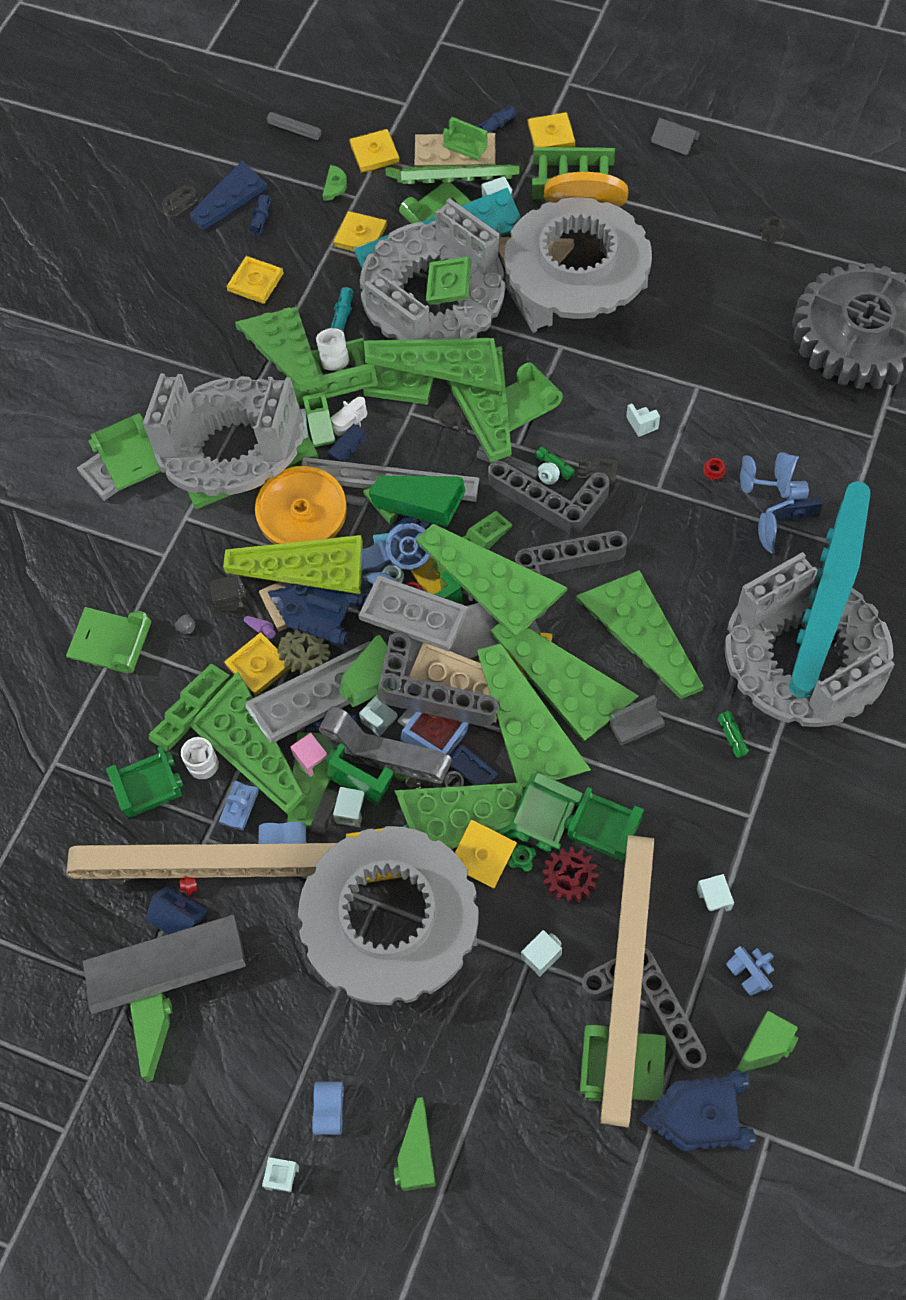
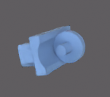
(238, 805)
(743, 960)

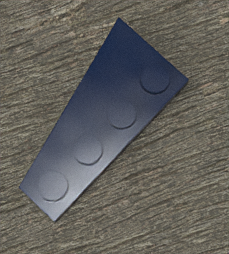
(231, 193)

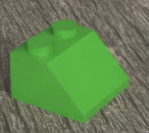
(770, 1042)

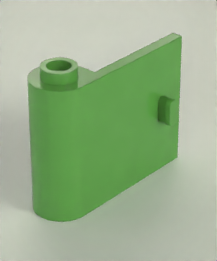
(426, 208)
(530, 396)
(126, 451)
(109, 639)
(647, 1080)

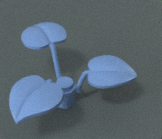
(789, 489)

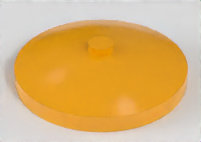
(587, 185)
(300, 506)

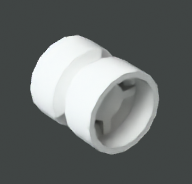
(332, 349)
(199, 758)

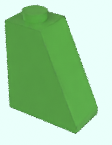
(363, 676)

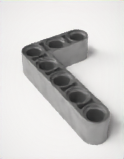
(548, 498)
(580, 547)
(427, 691)
(383, 752)
(654, 1000)

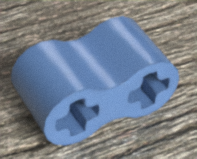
(374, 558)
(282, 833)
(328, 1108)

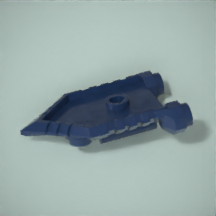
(316, 610)
(702, 1113)

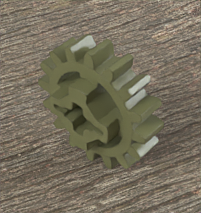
(302, 651)

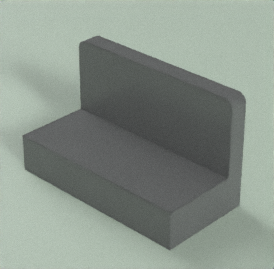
(674, 136)
(636, 720)

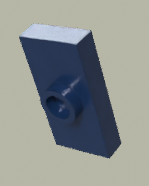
(800, 509)
(471, 767)

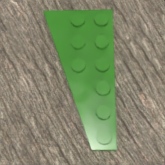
(448, 173)
(284, 343)
(454, 360)
(487, 414)
(499, 585)
(639, 624)
(570, 685)
(527, 727)
(241, 741)
(448, 810)

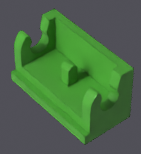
(465, 139)

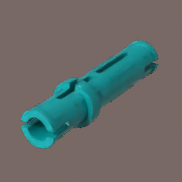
(342, 309)

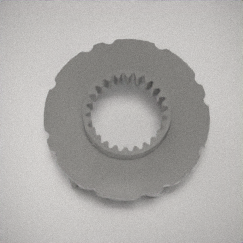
(412, 248)
(545, 288)
(182, 421)
(774, 605)
(394, 973)

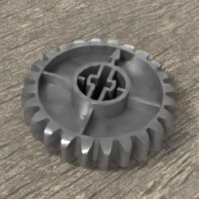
(854, 325)

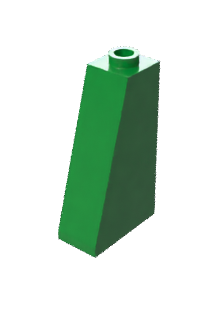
(419, 497)

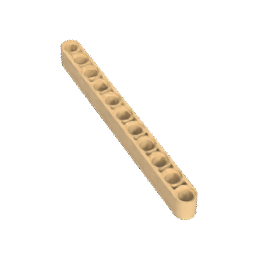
(194, 860)
(627, 982)

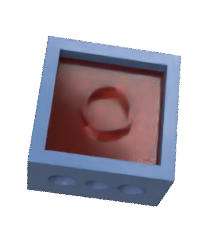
(434, 732)

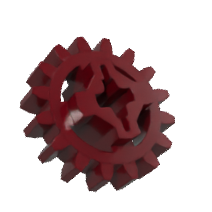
(579, 871)

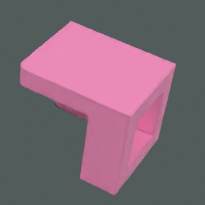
(308, 753)

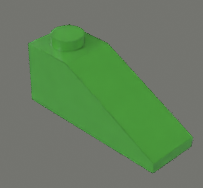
(150, 1025)
(415, 1157)

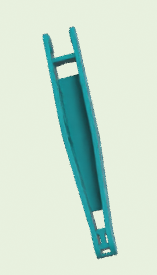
(833, 588)

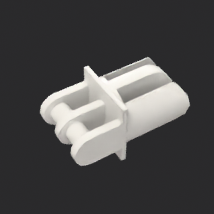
(349, 415)

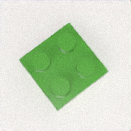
(448, 280)

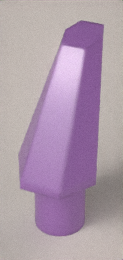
(262, 626)

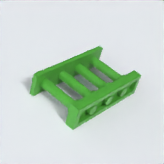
(568, 156)
(342, 380)

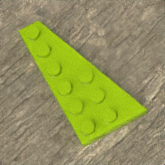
(314, 563)

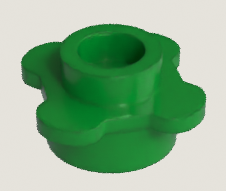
(528, 853)

